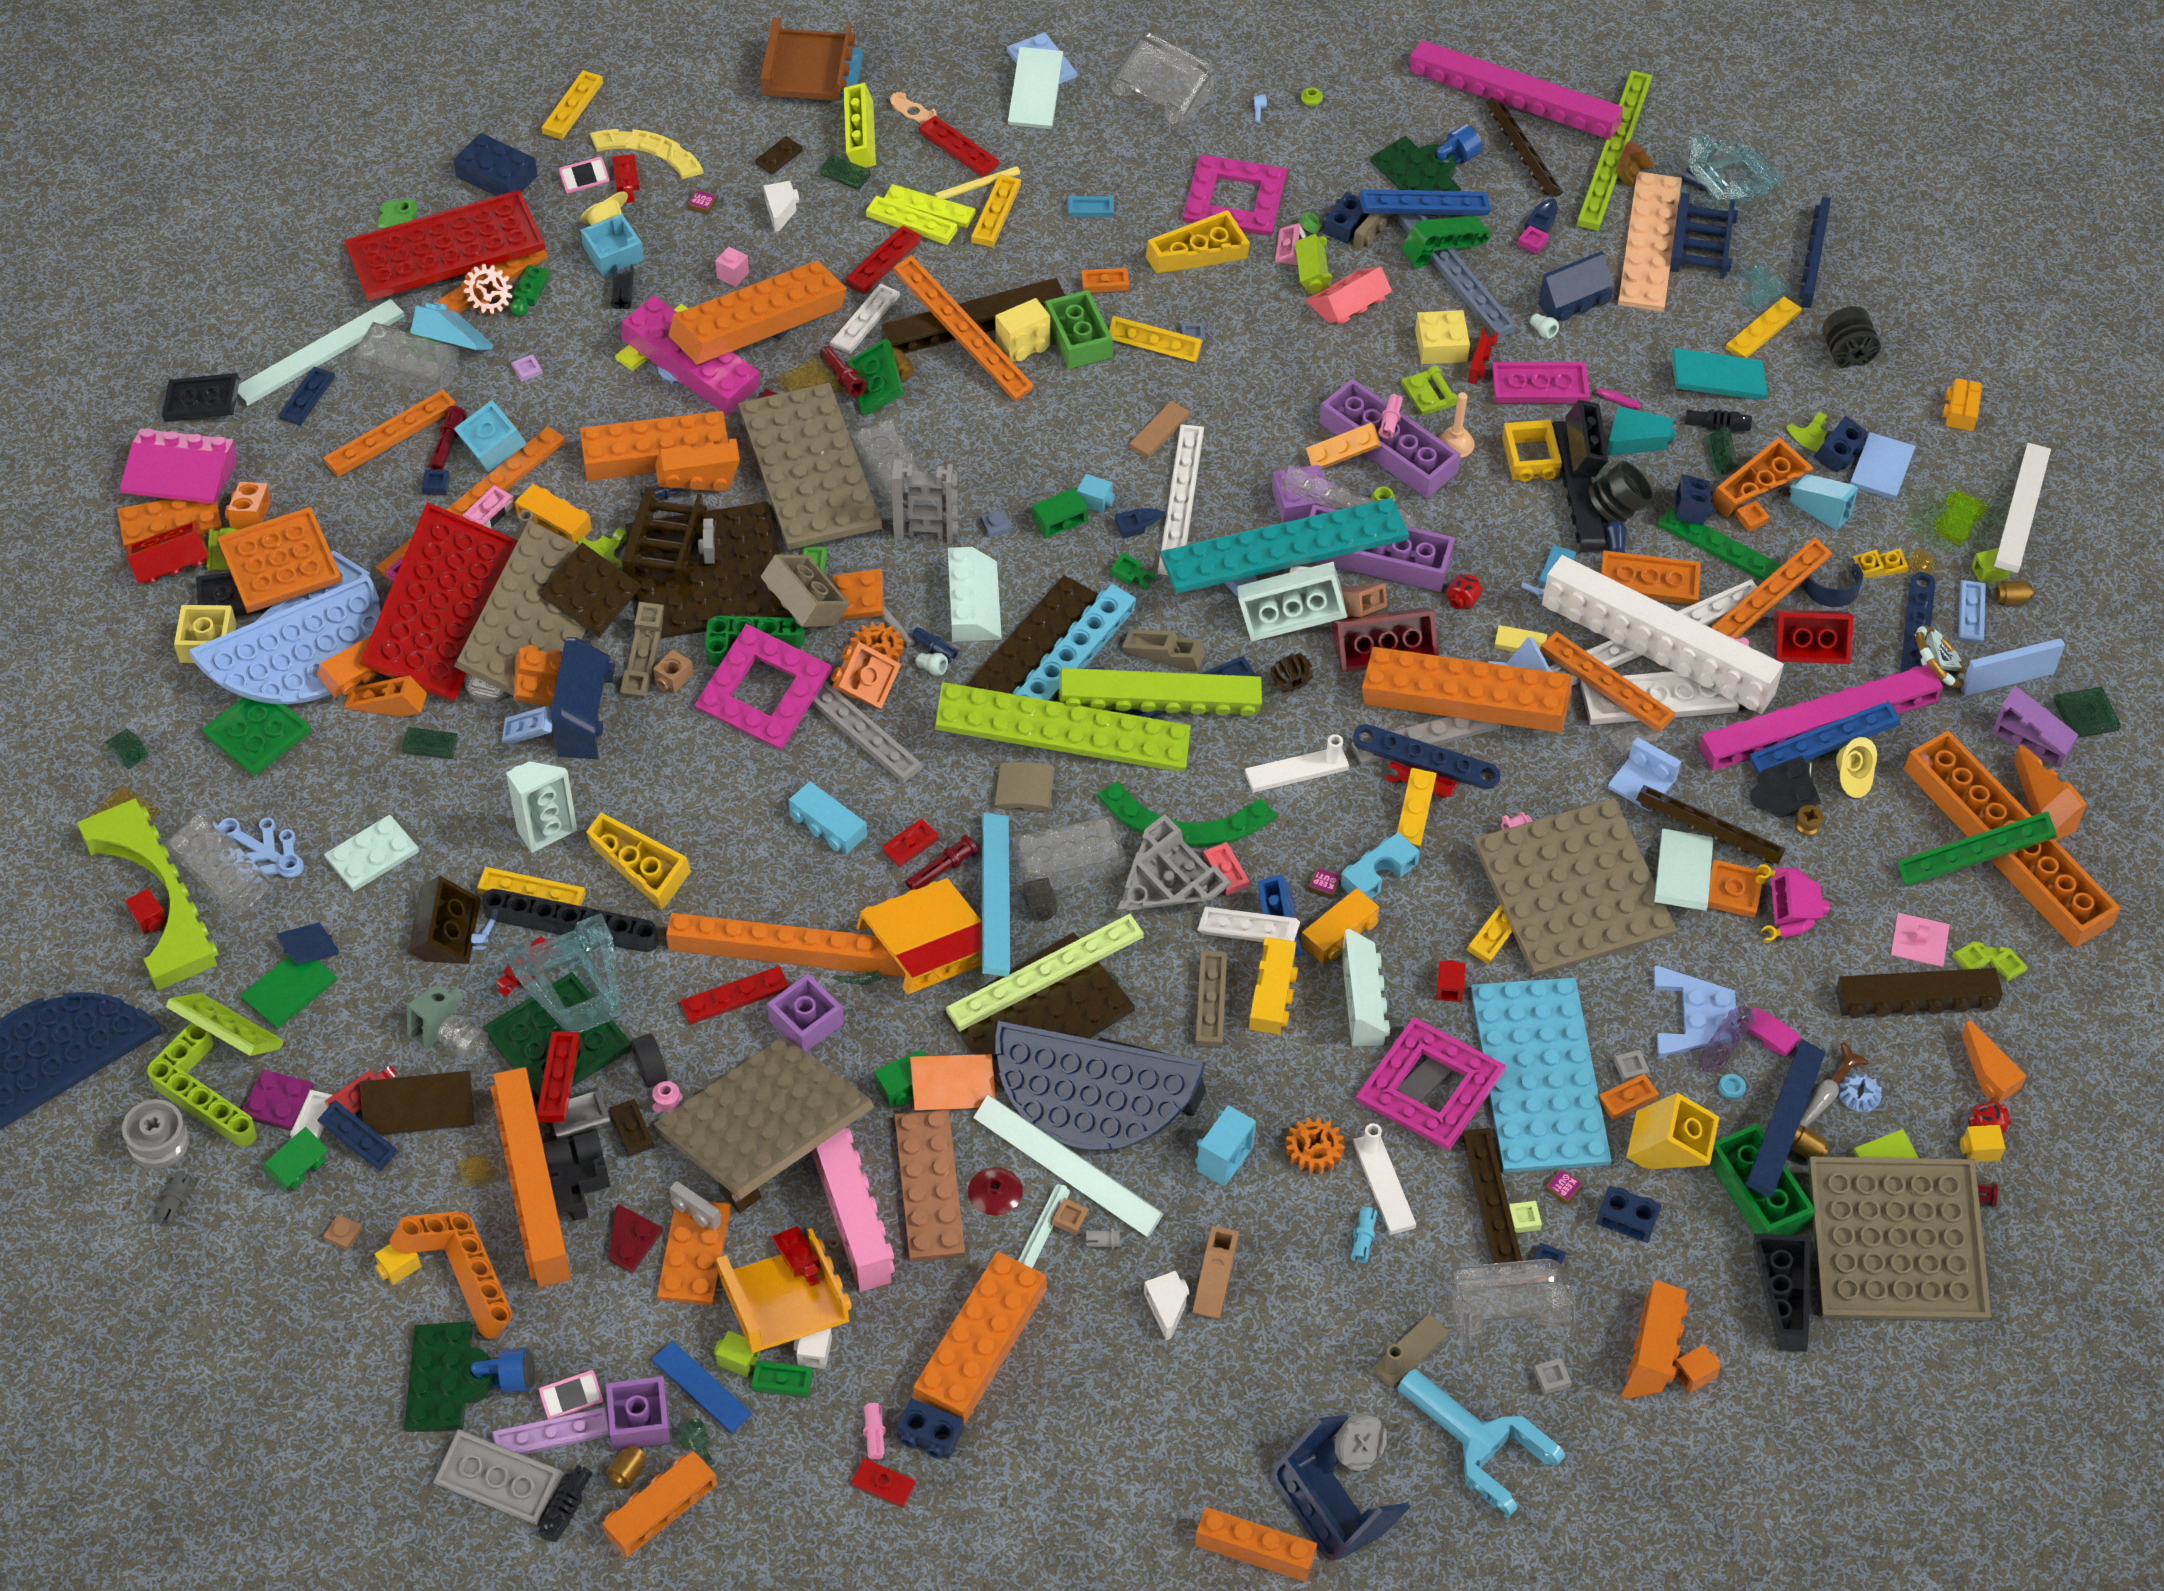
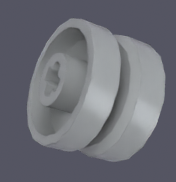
(155, 1134)

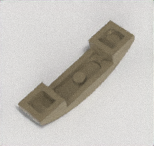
(644, 649)

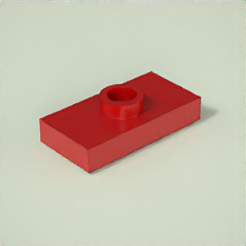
(883, 1483)

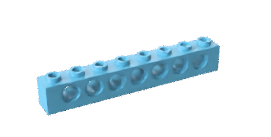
(1119, 607)

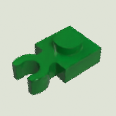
(1129, 570)

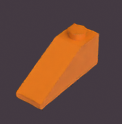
(388, 697)
(1994, 1070)

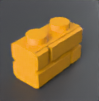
(1963, 404)

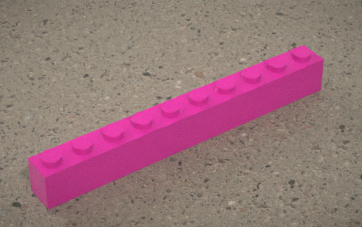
(1516, 89)
(1739, 740)

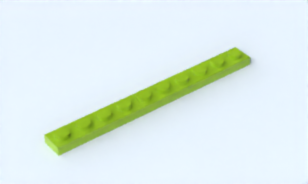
(1605, 175)

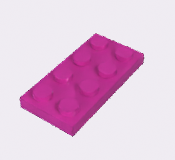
(1540, 382)

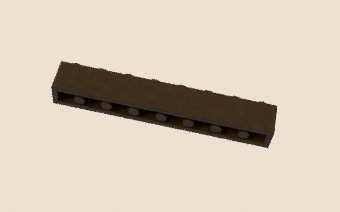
(926, 330)

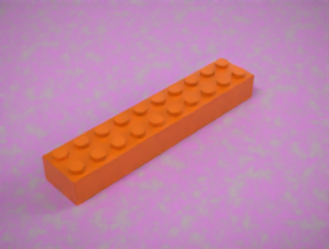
(2040, 872)

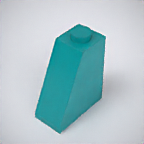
(1639, 432)

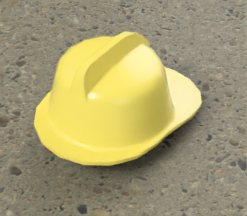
(605, 209)
(1857, 766)

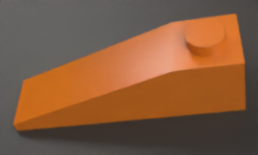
(2048, 793)

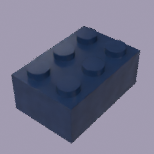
(494, 166)

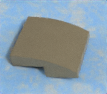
(1024, 786)

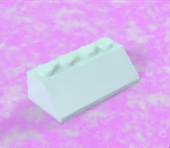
(973, 595)
(1292, 601)
(541, 803)
(1364, 990)

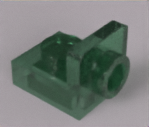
(128, 748)

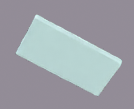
(1035, 88)
(1684, 869)

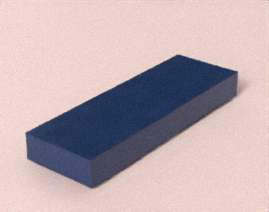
(307, 396)
(357, 1135)

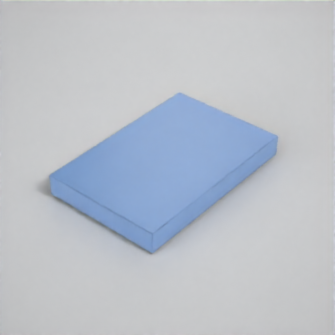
(1882, 466)

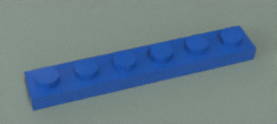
(1424, 202)
(1828, 737)

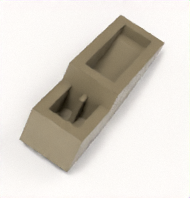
(1165, 648)

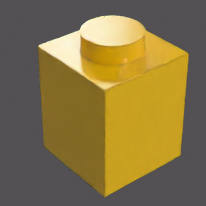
(1983, 1143)
(395, 1264)

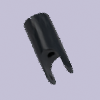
(622, 289)

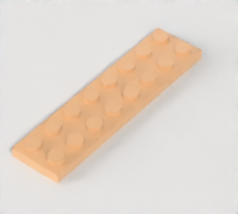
(1650, 241)

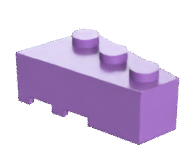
(2030, 724)

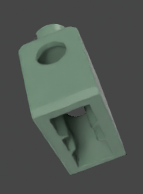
(429, 1013)

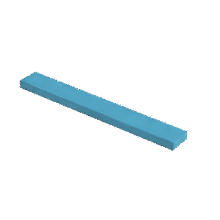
(995, 895)

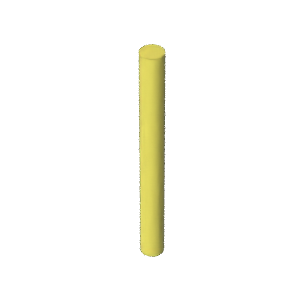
(975, 184)

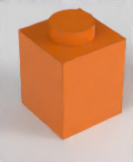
(1697, 1368)

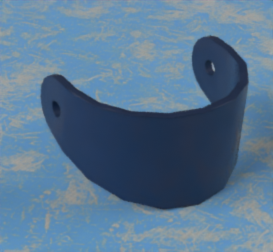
(1834, 597)

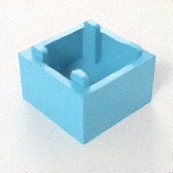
(611, 244)
(490, 436)
(1225, 1145)

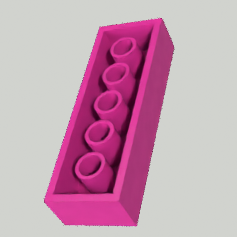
(718, 381)

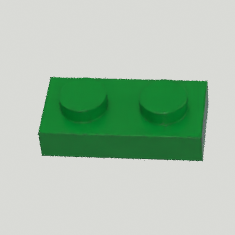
(782, 1379)

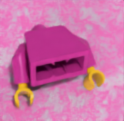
(1795, 901)

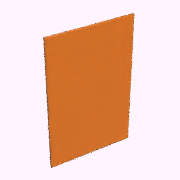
(951, 1081)

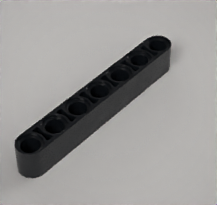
(1584, 514)
(559, 913)

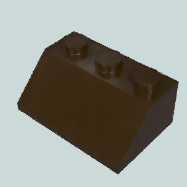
(444, 922)

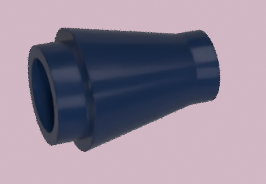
(1615, 536)

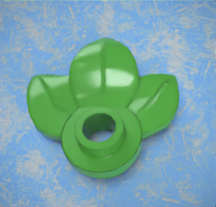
(395, 213)

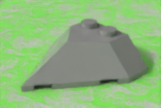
(1169, 871)

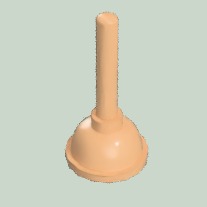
(1457, 435)

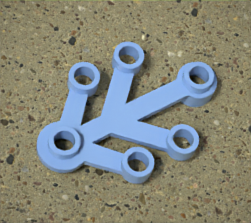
(267, 850)

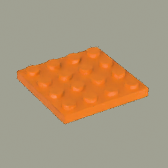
(279, 559)

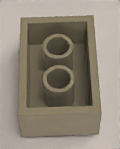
(805, 590)

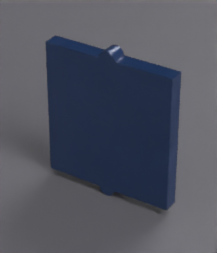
(307, 943)

